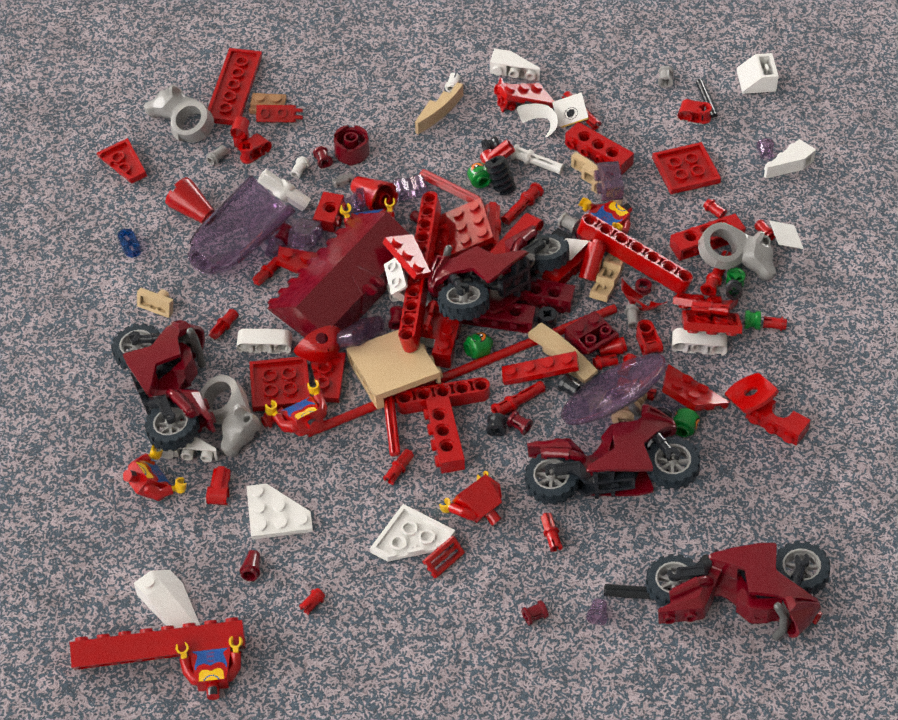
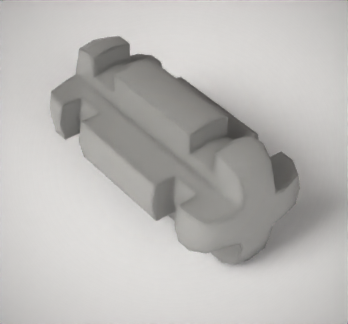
(342, 180)

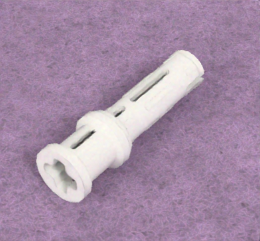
(528, 157)

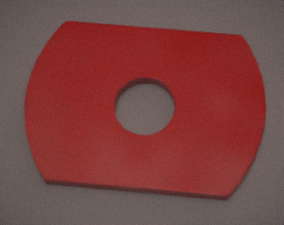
(765, 392)

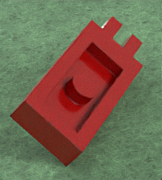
(278, 113)

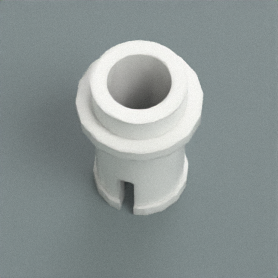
(452, 81)
(301, 164)

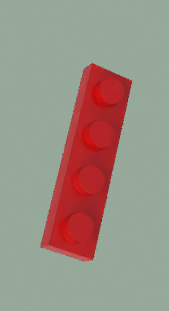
(540, 368)

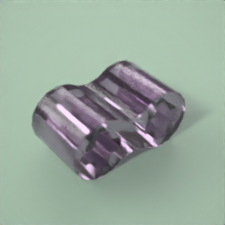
(410, 187)

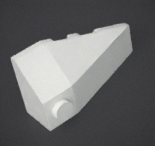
(166, 598)

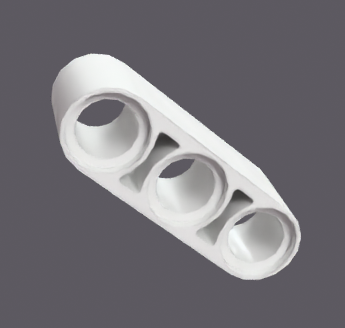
(264, 341)
(699, 342)

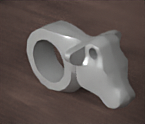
(176, 106)
(749, 250)
(235, 417)

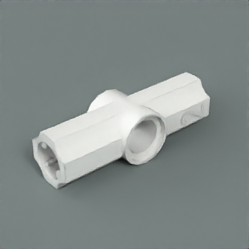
(283, 189)

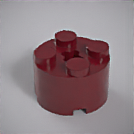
(351, 145)

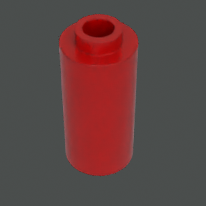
(592, 260)

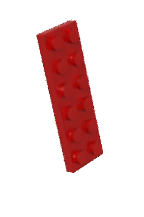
(234, 85)

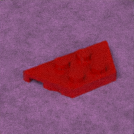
(690, 392)

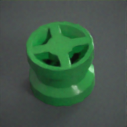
(736, 273)
(752, 319)

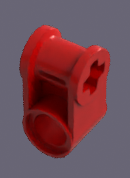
(694, 110)
(254, 147)
(648, 338)

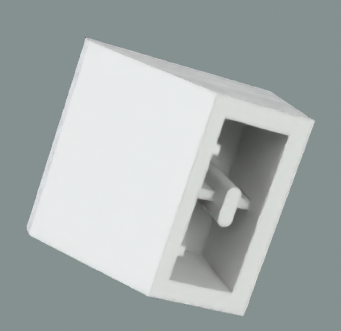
(758, 74)

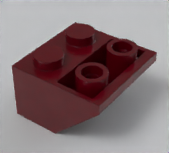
(589, 333)

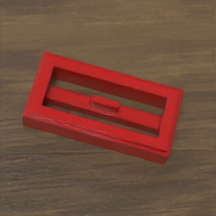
(431, 566)

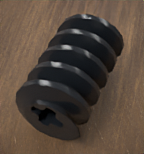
(500, 175)

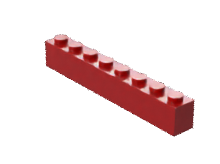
(154, 644)

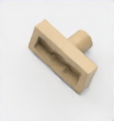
(155, 302)

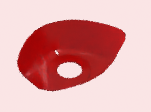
(633, 297)
(315, 352)

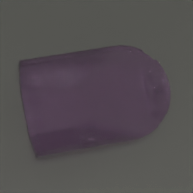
(237, 228)

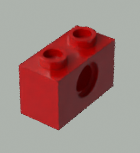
(329, 211)

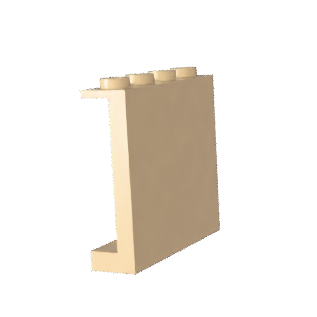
(388, 369)

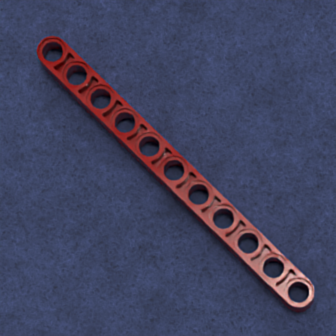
(417, 290)

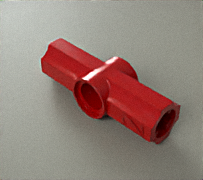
(493, 213)

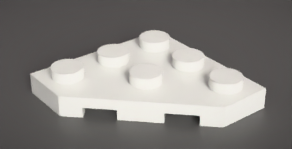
(275, 514)
(410, 535)

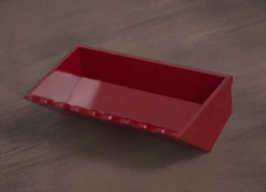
(341, 279)

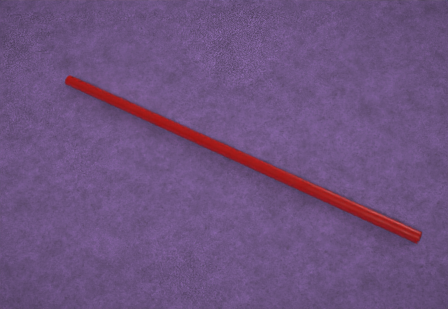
(456, 372)

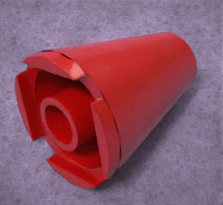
(375, 192)
(189, 201)

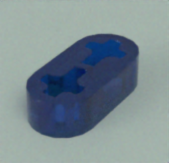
(131, 242)

